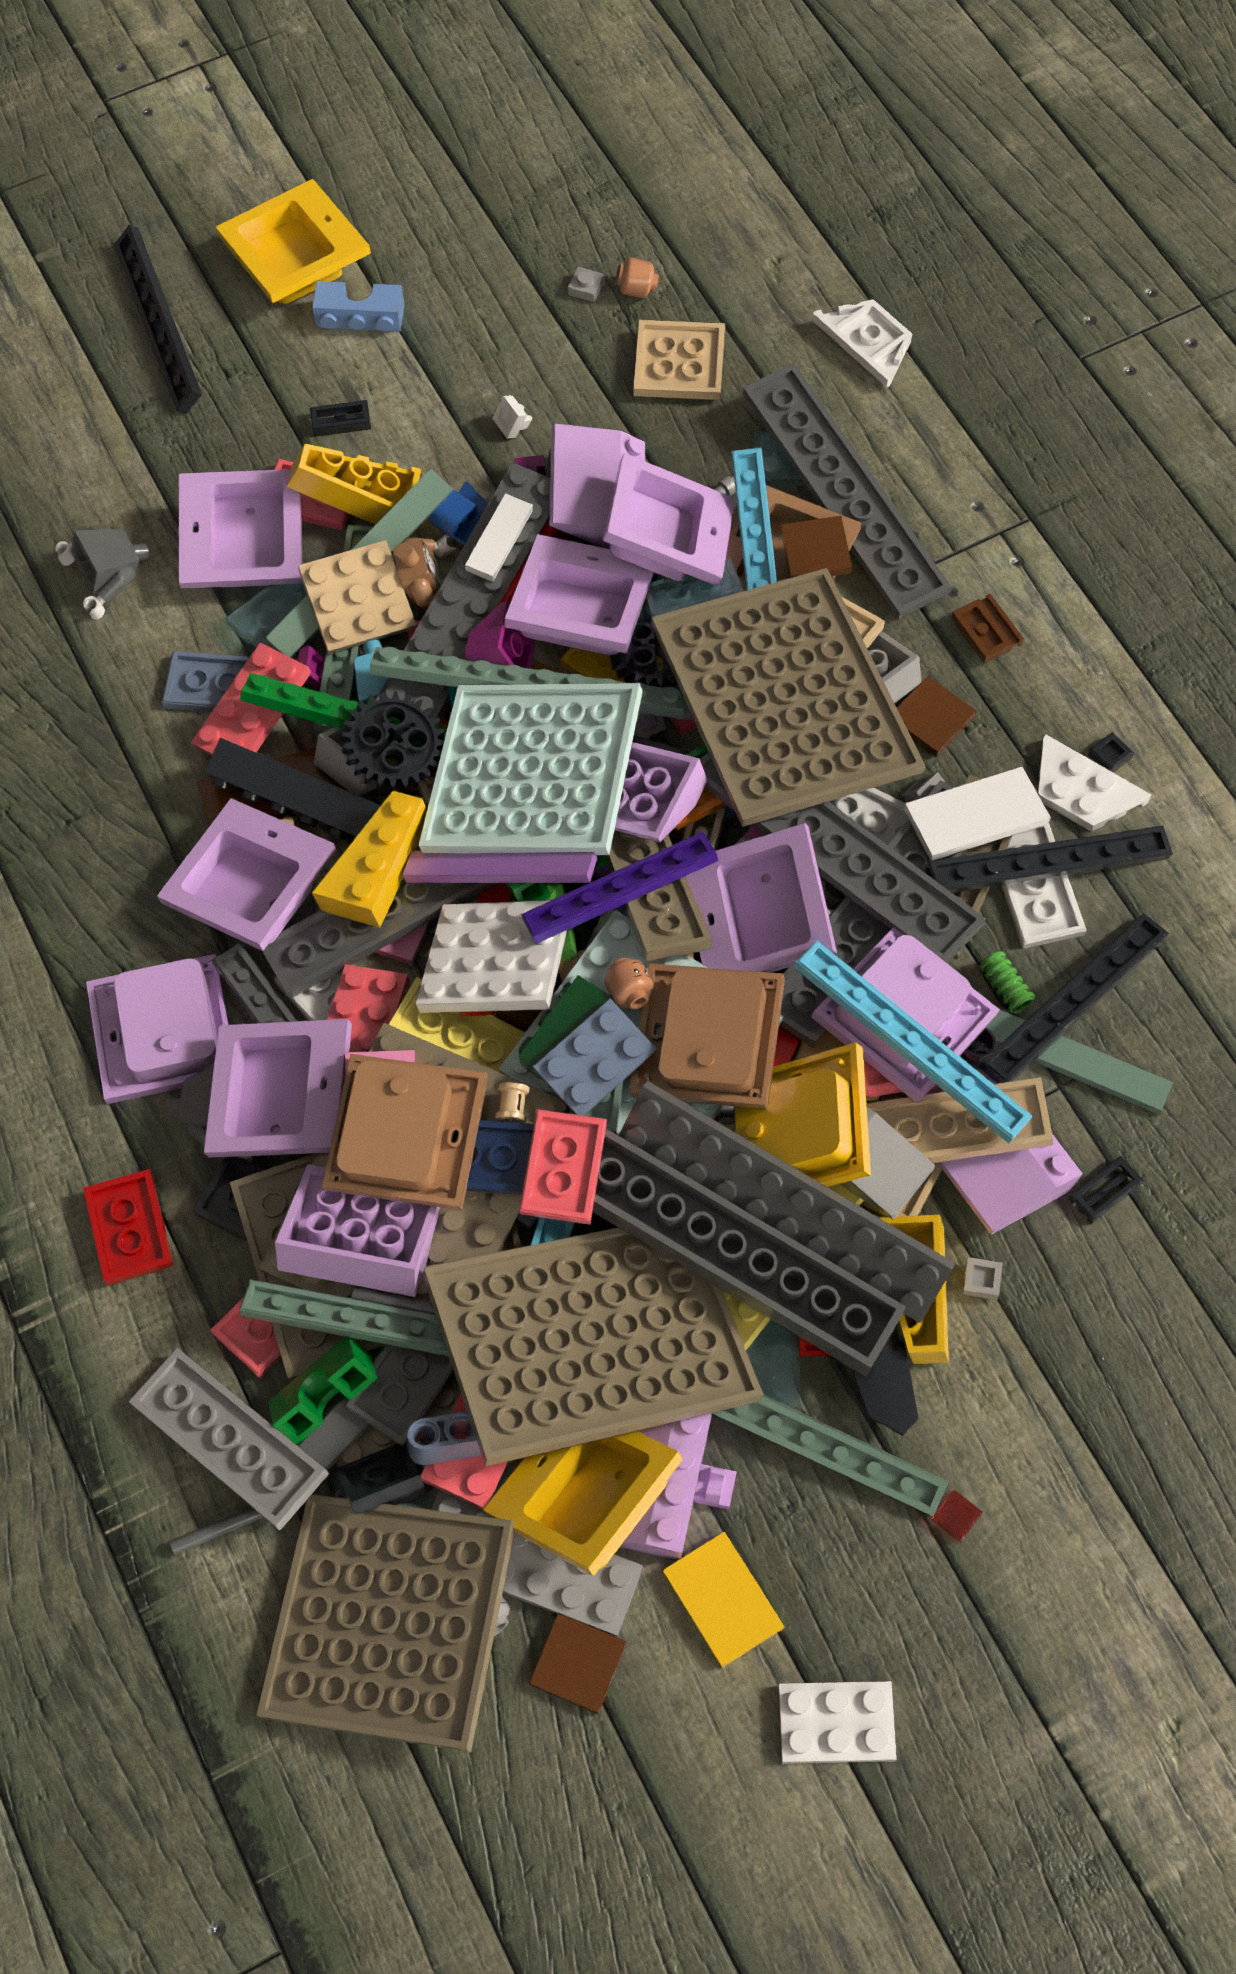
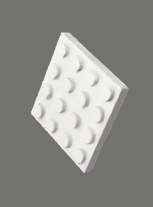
(488, 961)

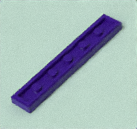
(619, 887)

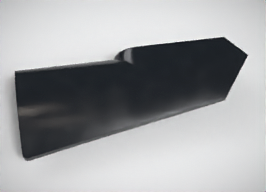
(889, 1388)

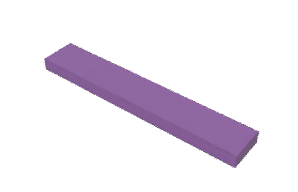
(500, 867)

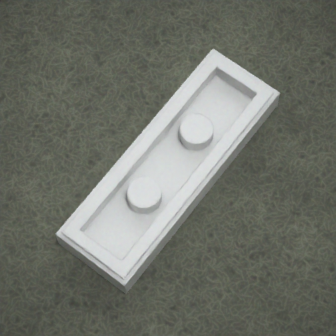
(499, 537)

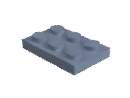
(594, 1059)

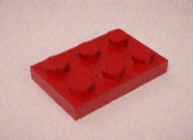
(128, 1227)

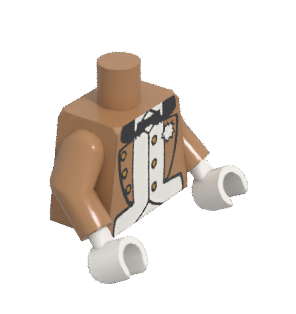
(419, 568)

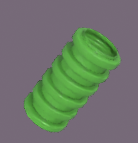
(1007, 982)

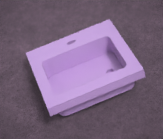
(668, 522)
(245, 529)
(578, 596)
(244, 877)
(763, 903)
(923, 989)
(162, 1024)
(273, 1089)

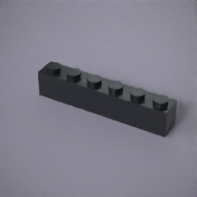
(289, 790)

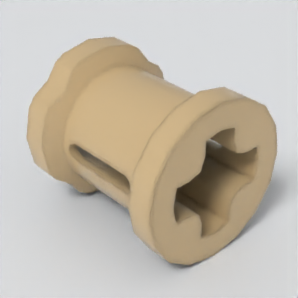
(512, 1102)

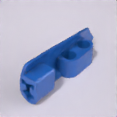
(459, 513)

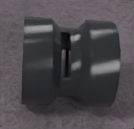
(983, 1043)

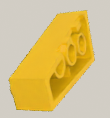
(350, 483)
(373, 865)
(929, 1339)

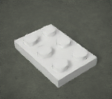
(837, 1722)

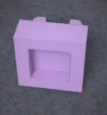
(715, 1486)

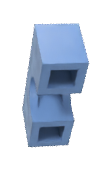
(380, 311)

